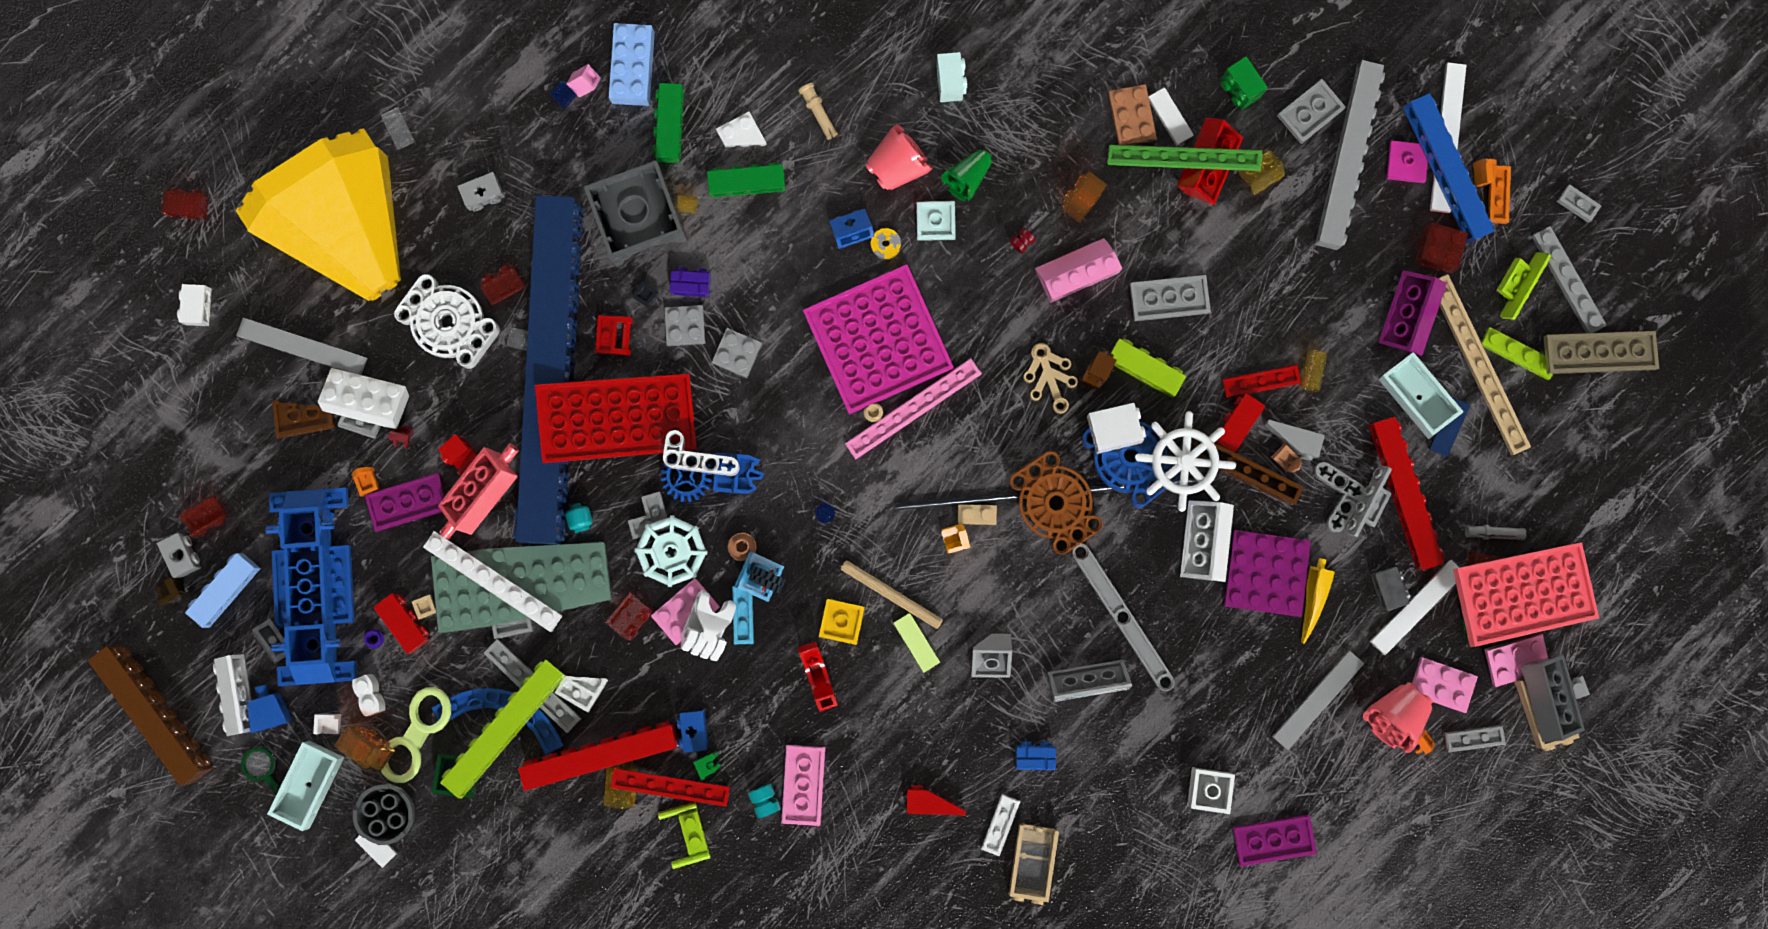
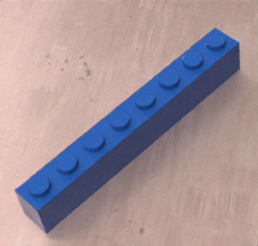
(1448, 168)

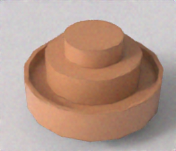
(741, 545)

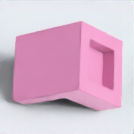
(583, 80)

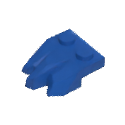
(742, 480)

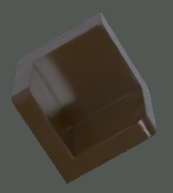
(170, 591)

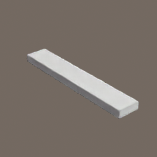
(1418, 607)

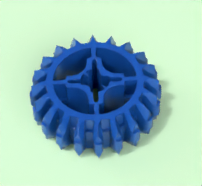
(679, 482)

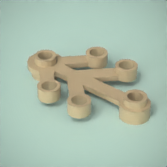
(1049, 375)

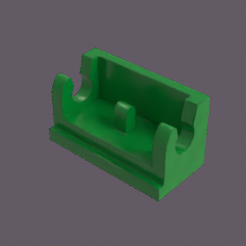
(705, 766)

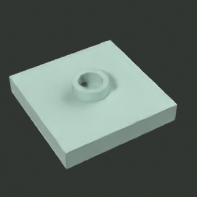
(936, 220)

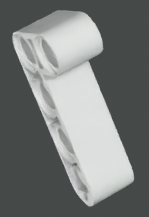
(702, 458)

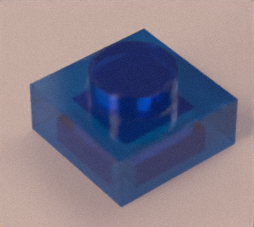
(563, 94)

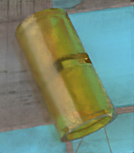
(1313, 370)

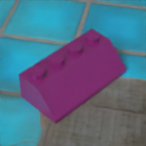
(1412, 312)

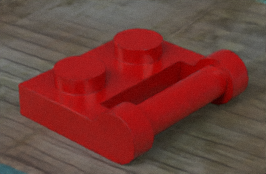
(607, 335)

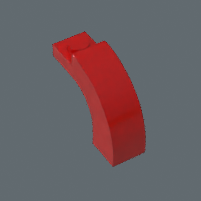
(818, 676)

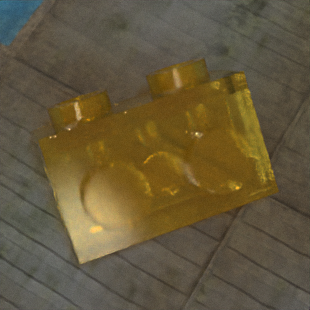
(1271, 171)
(617, 798)

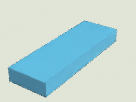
(743, 617)

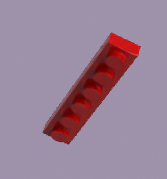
(670, 787)

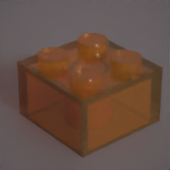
(1086, 193)
(365, 747)

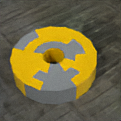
(885, 235)

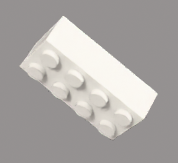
(363, 398)

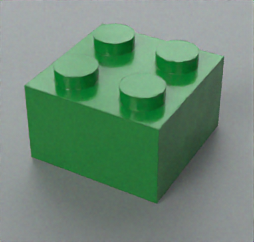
(1243, 83)

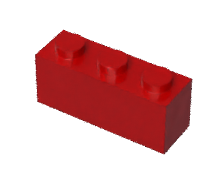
(1239, 421)
(402, 622)

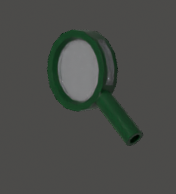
(259, 765)

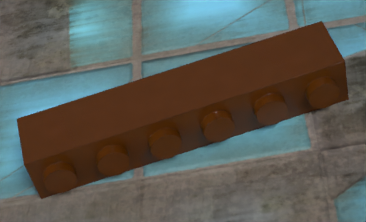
(1256, 475)

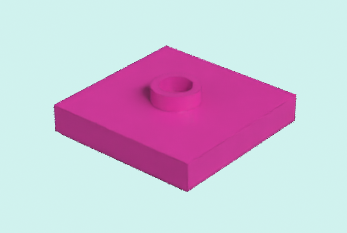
(1406, 162)

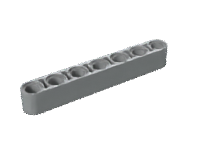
(301, 346)

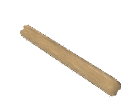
(891, 594)

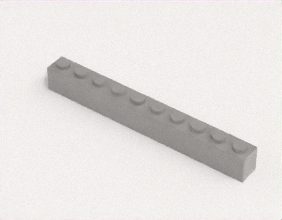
(1349, 155)

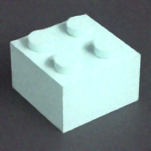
(950, 77)

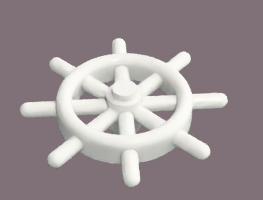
(1185, 461)

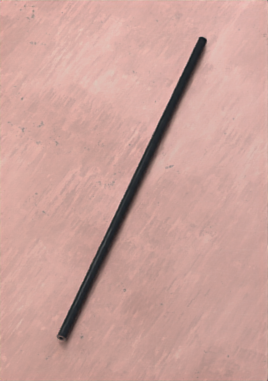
(996, 497)

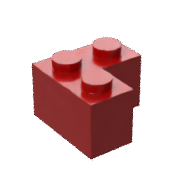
(458, 453)

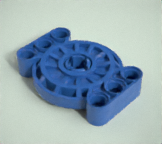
(1126, 474)

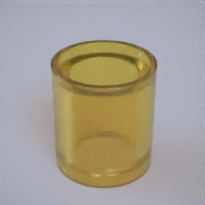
(687, 204)

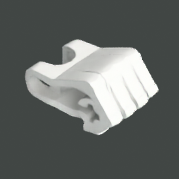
(705, 628)

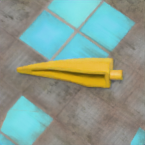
(1317, 591)

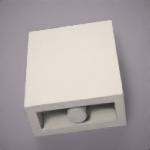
(1116, 428)

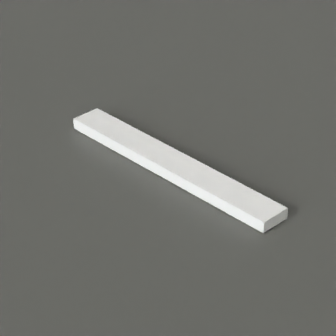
(1451, 112)

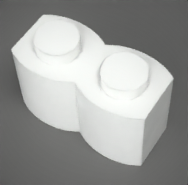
(367, 691)

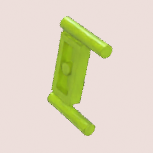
(692, 832)

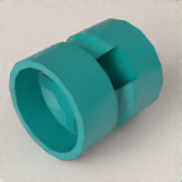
(764, 801)

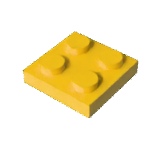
(841, 621)

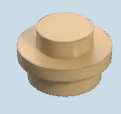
(873, 412)

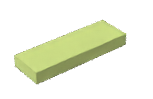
(916, 642)

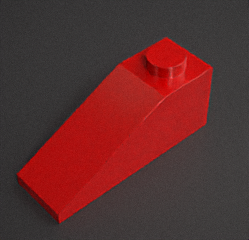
(927, 802)

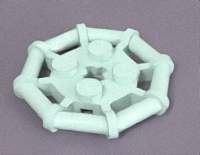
(673, 540)

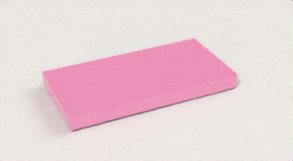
(803, 785)

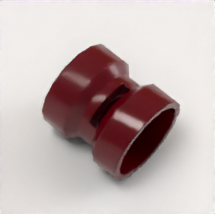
(1022, 240)

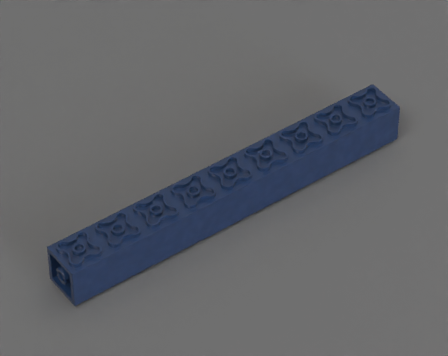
(549, 361)

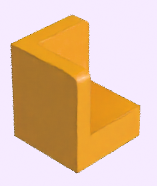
(955, 538)

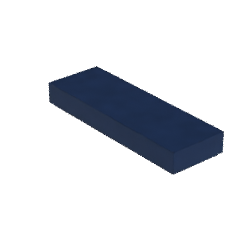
(1445, 438)

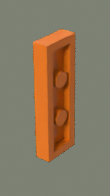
(1499, 195)

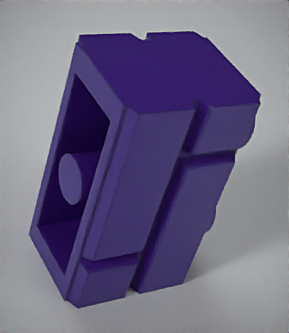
(690, 283)

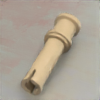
(814, 103)

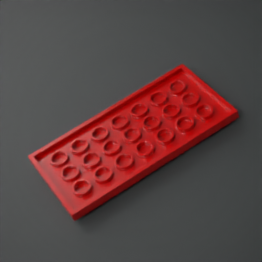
(613, 417)

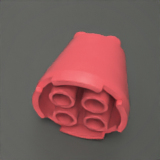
(897, 160)
(1400, 717)

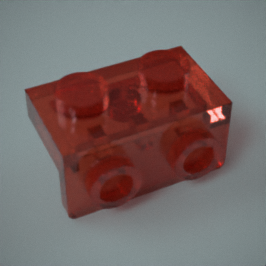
(203, 516)

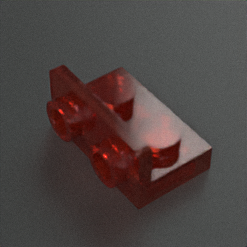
(501, 284)
(629, 616)

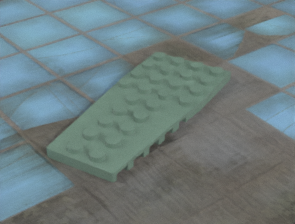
(553, 574)

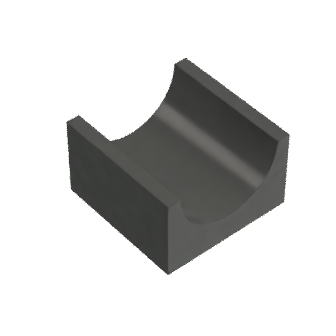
(634, 211)

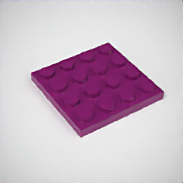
(1267, 573)

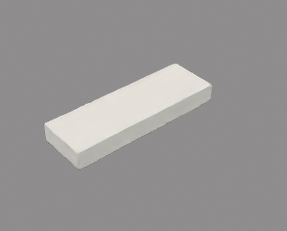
(1170, 116)
(1000, 825)

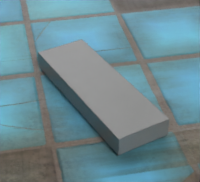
(1474, 738)

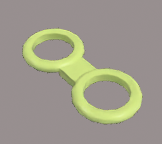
(418, 732)

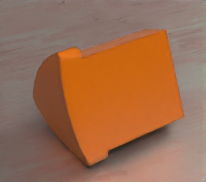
(1483, 172)
(365, 480)

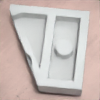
(741, 132)
(581, 690)

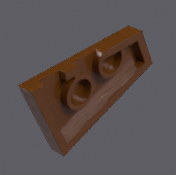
(300, 419)

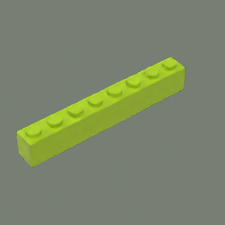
(503, 729)

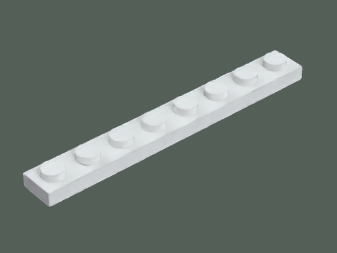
(492, 581)

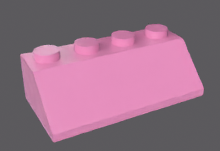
(1078, 270)

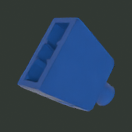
(267, 710)

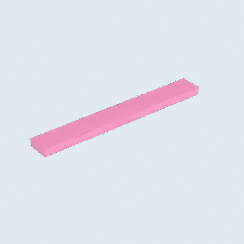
(913, 408)

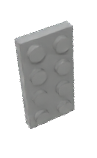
(1170, 298)

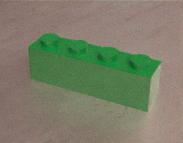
(669, 123)
(746, 181)

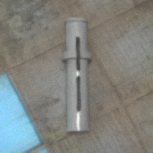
(1486, 532)

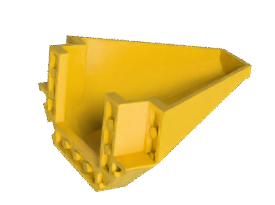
(331, 212)

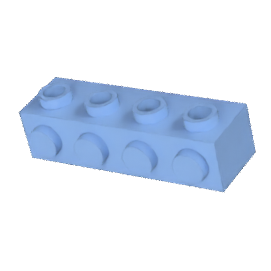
(222, 590)

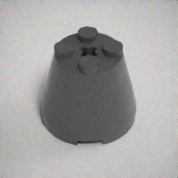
(373, 814)

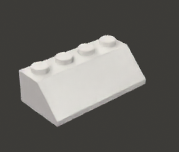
(1207, 540)
(234, 693)

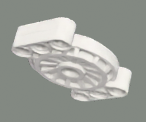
(433, 308)

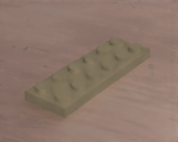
(1601, 352)

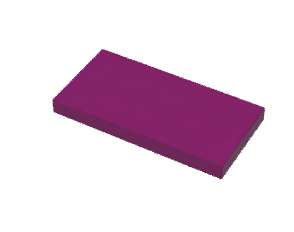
(405, 502)
(1274, 840)

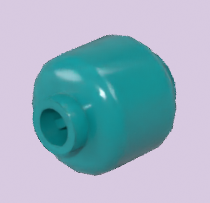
(578, 518)

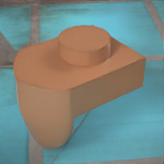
(1287, 459)

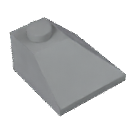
(992, 656)

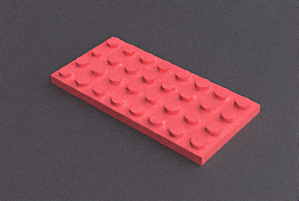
(1525, 594)

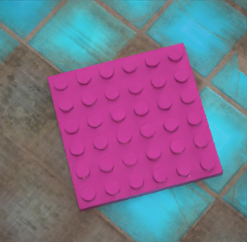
(878, 339)

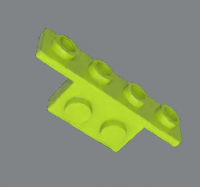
(1519, 283)

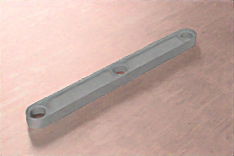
(1130, 628)

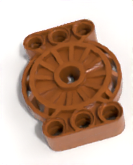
(1058, 521)

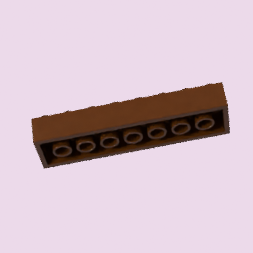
(151, 714)

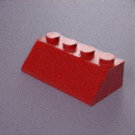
(1207, 183)

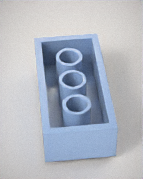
(631, 64)

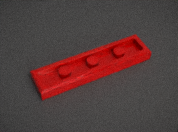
(1261, 381)

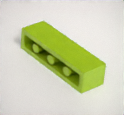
(1147, 369)

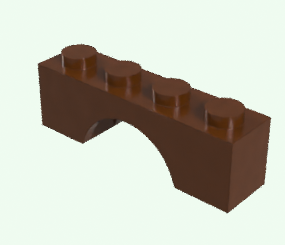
(1098, 369)

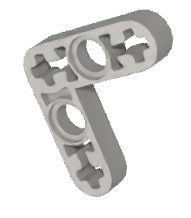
(1347, 496)

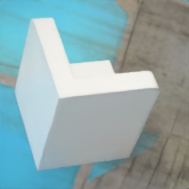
(327, 723)

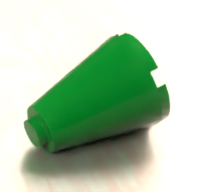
(967, 175)

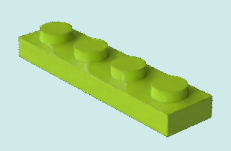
(1515, 352)

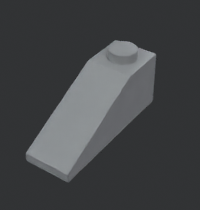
(1300, 441)

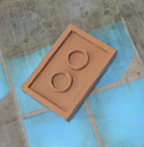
(1132, 115)

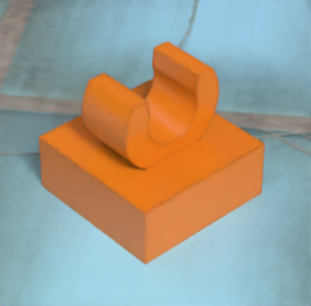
(1426, 743)

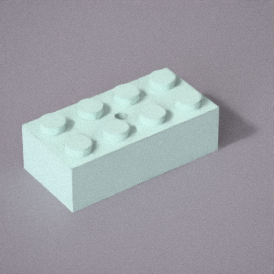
(1412, 379)
(295, 801)

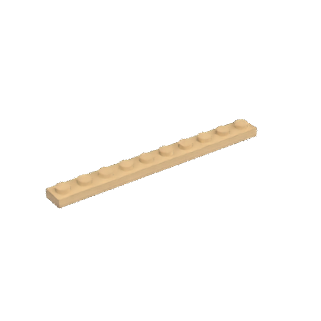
(1482, 370)

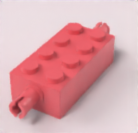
(478, 490)

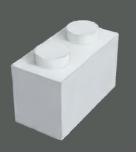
(194, 305)

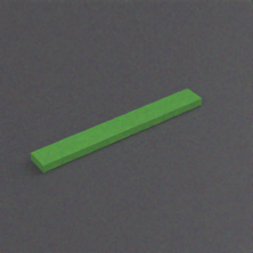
(1185, 157)

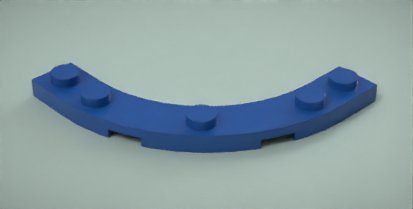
(497, 698)

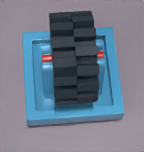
(760, 577)

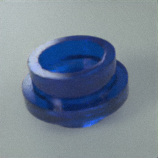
(825, 513)

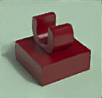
(401, 434)

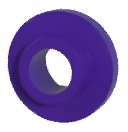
(368, 638)

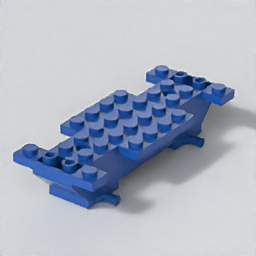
(311, 586)

